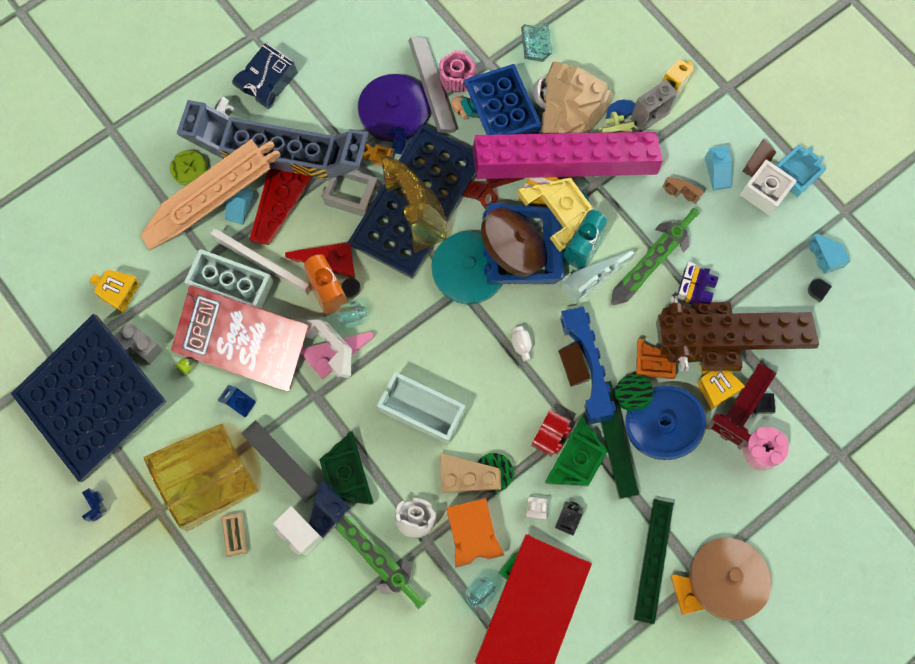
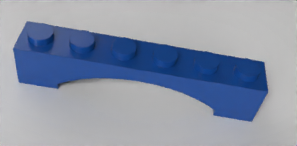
(576, 325)

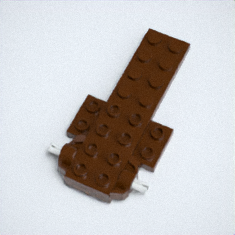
(717, 334)

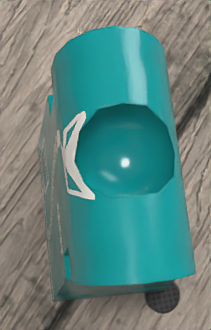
(585, 240)

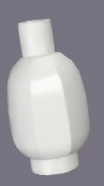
(521, 342)

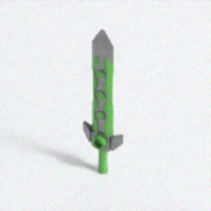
(661, 249)
(379, 560)

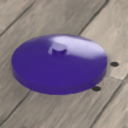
(390, 103)

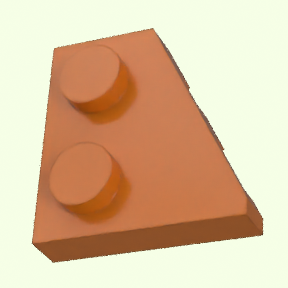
(653, 364)

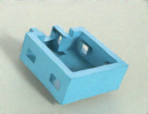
(803, 167)

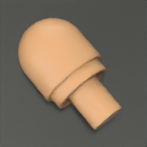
(457, 107)

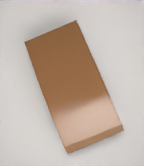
(676, 186)

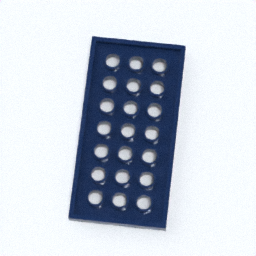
(378, 208)

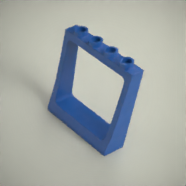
(554, 258)

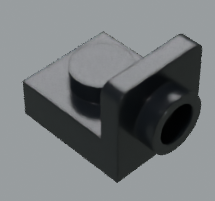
(569, 517)

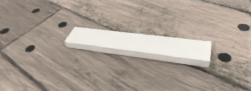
(261, 261)

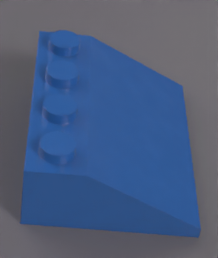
(503, 102)

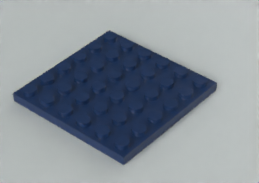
(88, 398)

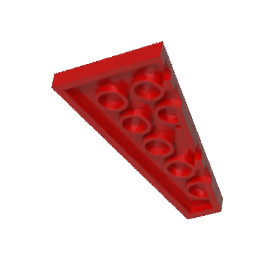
(277, 201)

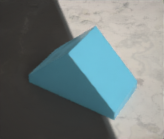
(238, 206)

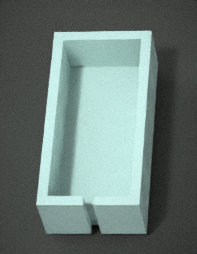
(421, 408)

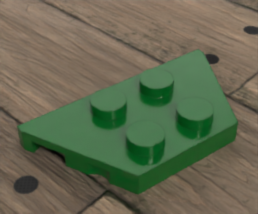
(578, 458)

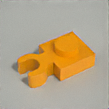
(375, 154)

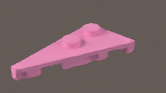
(321, 354)

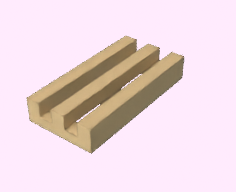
(229, 553)

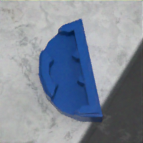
(621, 107)

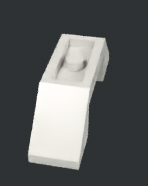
(342, 360)

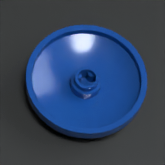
(669, 425)

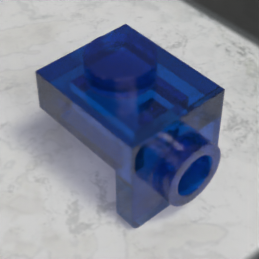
(95, 500)

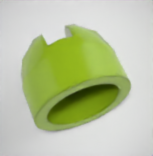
(183, 367)

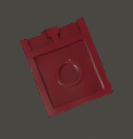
(731, 425)

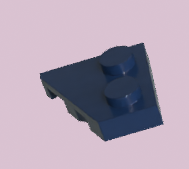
(327, 510)

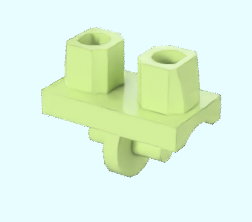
(623, 127)

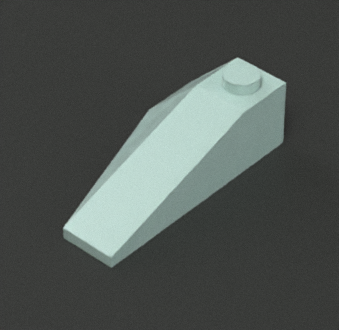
(589, 278)

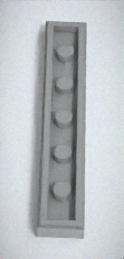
(432, 85)

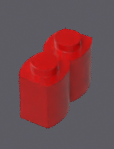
(550, 433)

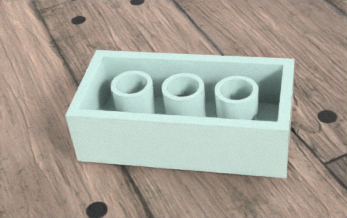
(229, 279)

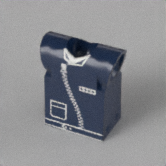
(266, 75)

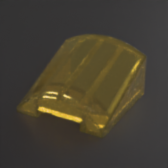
(423, 209)
(200, 477)

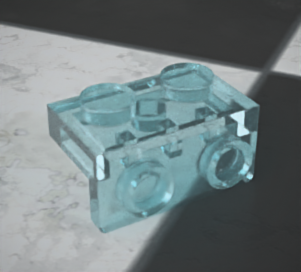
(536, 42)

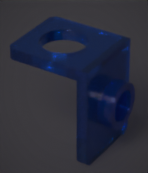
(237, 400)

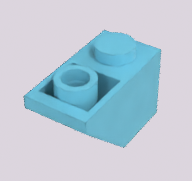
(829, 253)

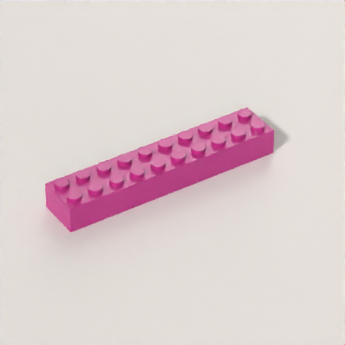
(566, 155)

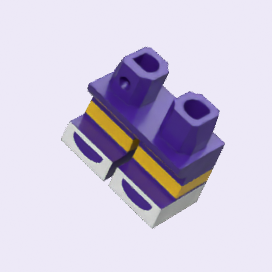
(693, 285)

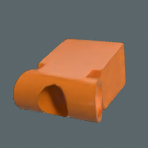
(324, 284)
(472, 532)

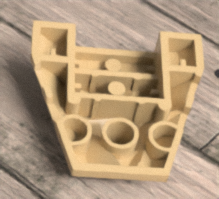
(573, 100)

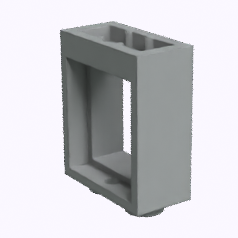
(655, 103)
(351, 207)

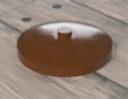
(513, 242)

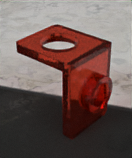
(479, 191)

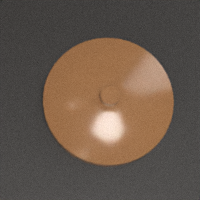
(730, 579)

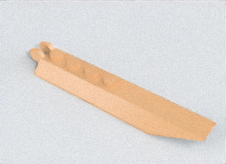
(208, 192)

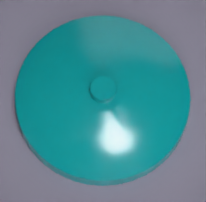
(460, 269)

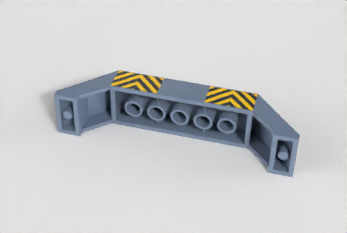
(299, 149)

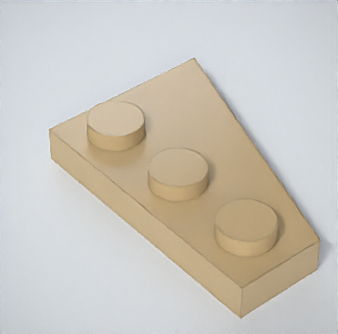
(467, 476)

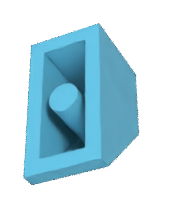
(719, 167)

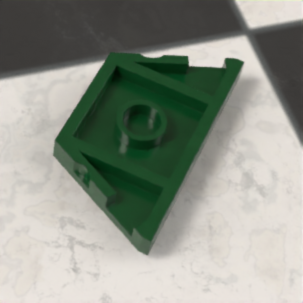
(345, 471)

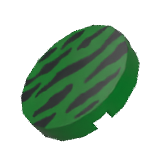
(634, 392)
(499, 461)

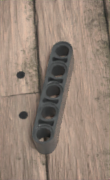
(280, 461)

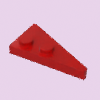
(337, 255)

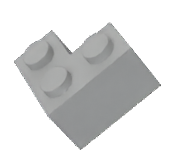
(138, 342)

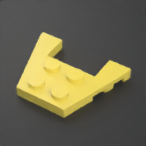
(565, 203)

